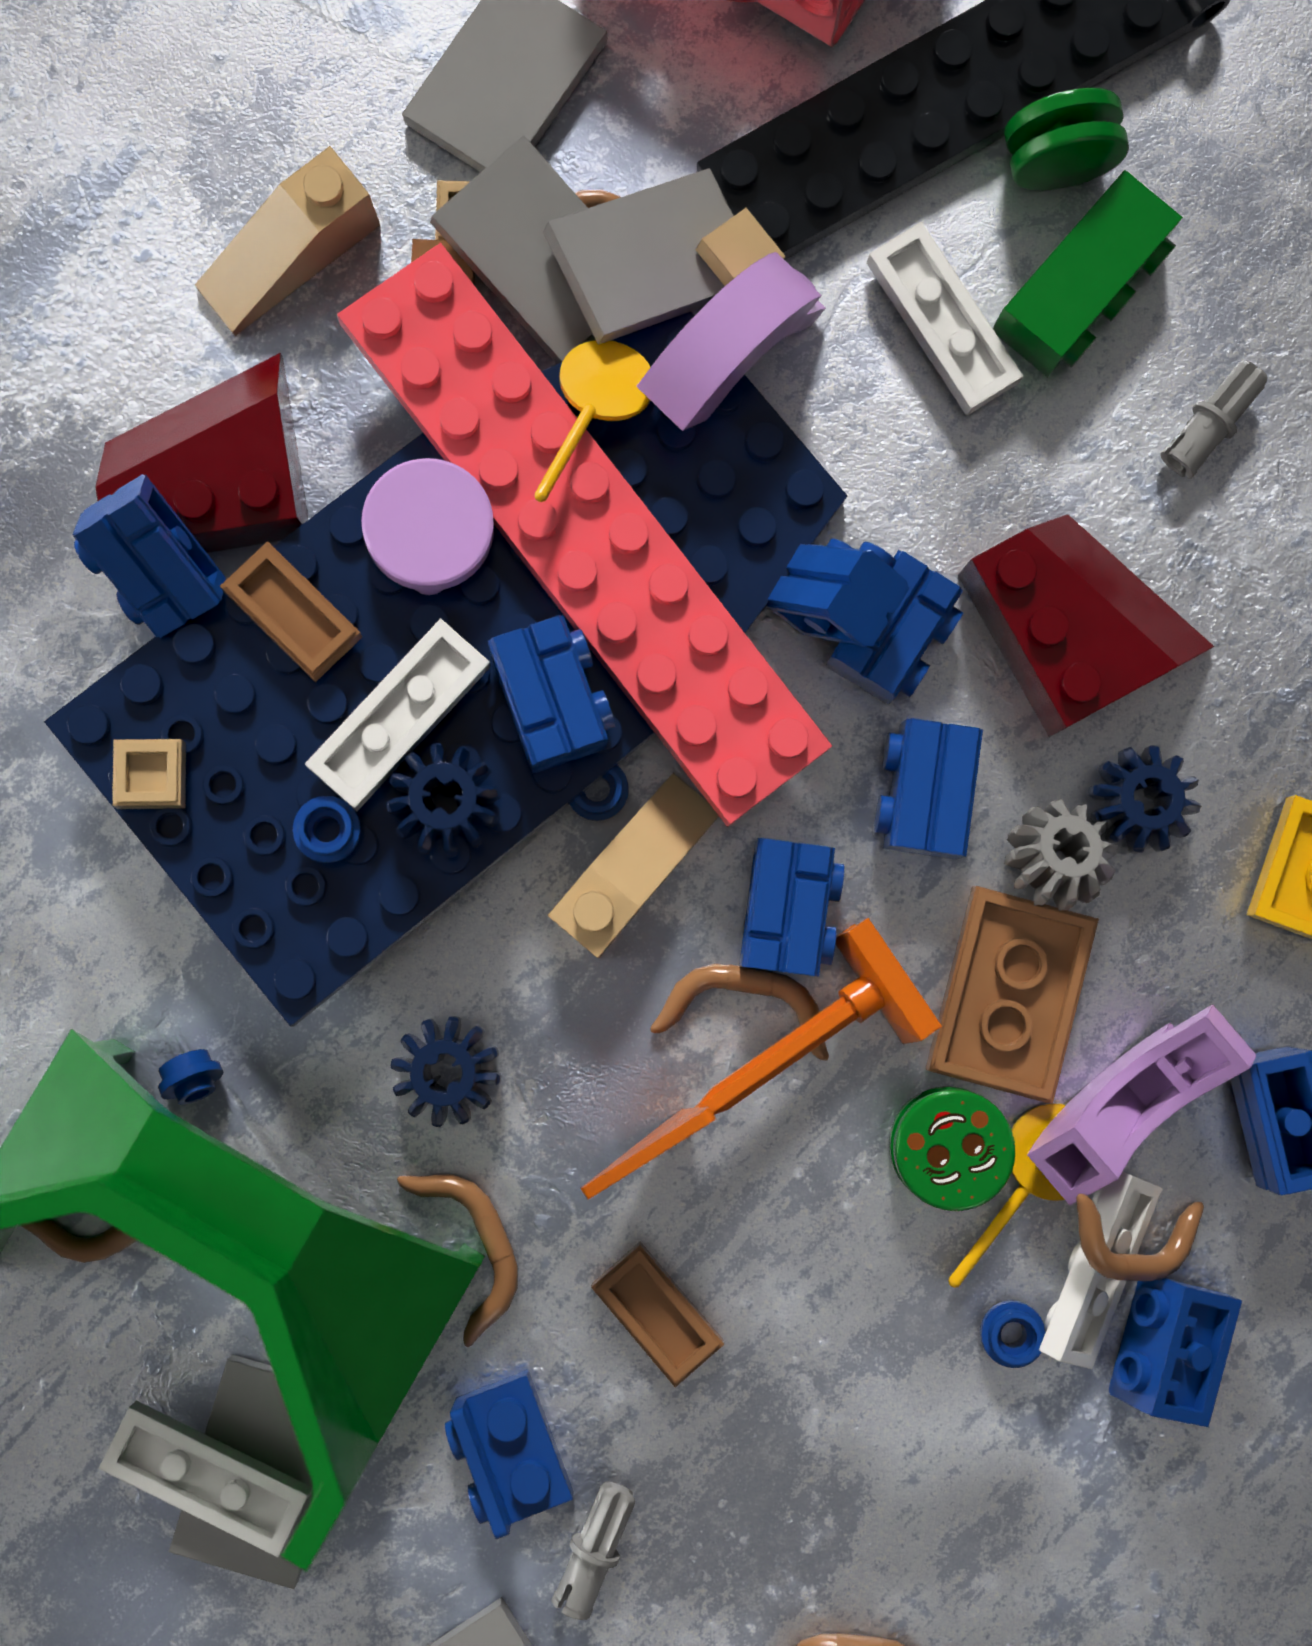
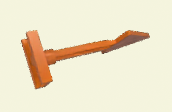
(879, 986)

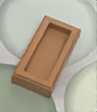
(291, 611)
(657, 1314)

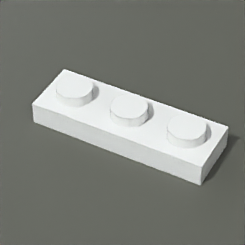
(944, 318)
(398, 714)
(1088, 1299)
(205, 1478)

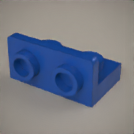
(1174, 1350)
(507, 1452)

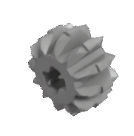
(1080, 841)

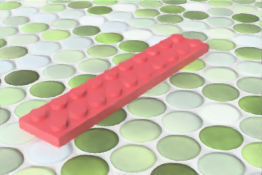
(590, 540)

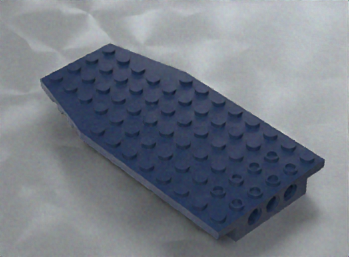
(725, 491)

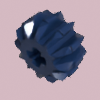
(447, 777)
(1159, 784)
(435, 1051)

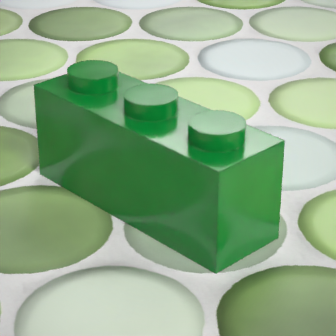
(1088, 275)

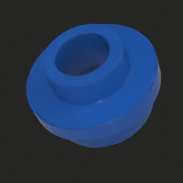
(611, 804)
(312, 814)
(189, 1077)
(1023, 1350)

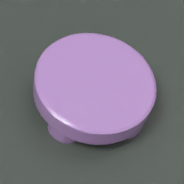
(428, 525)

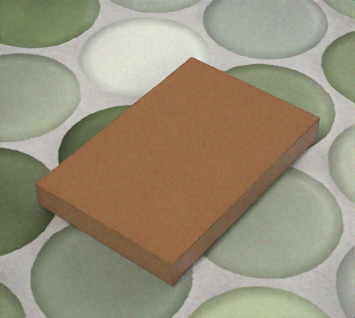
(1012, 994)

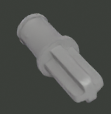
(1214, 419)
(594, 1551)

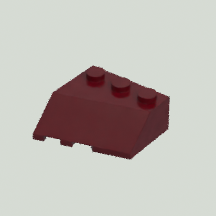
(220, 460)
(1074, 621)

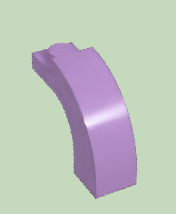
(729, 338)
(1128, 1100)

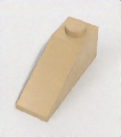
(289, 240)
(634, 865)

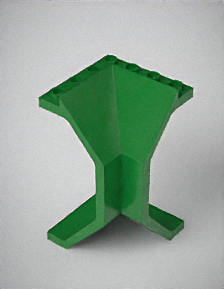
(333, 1294)

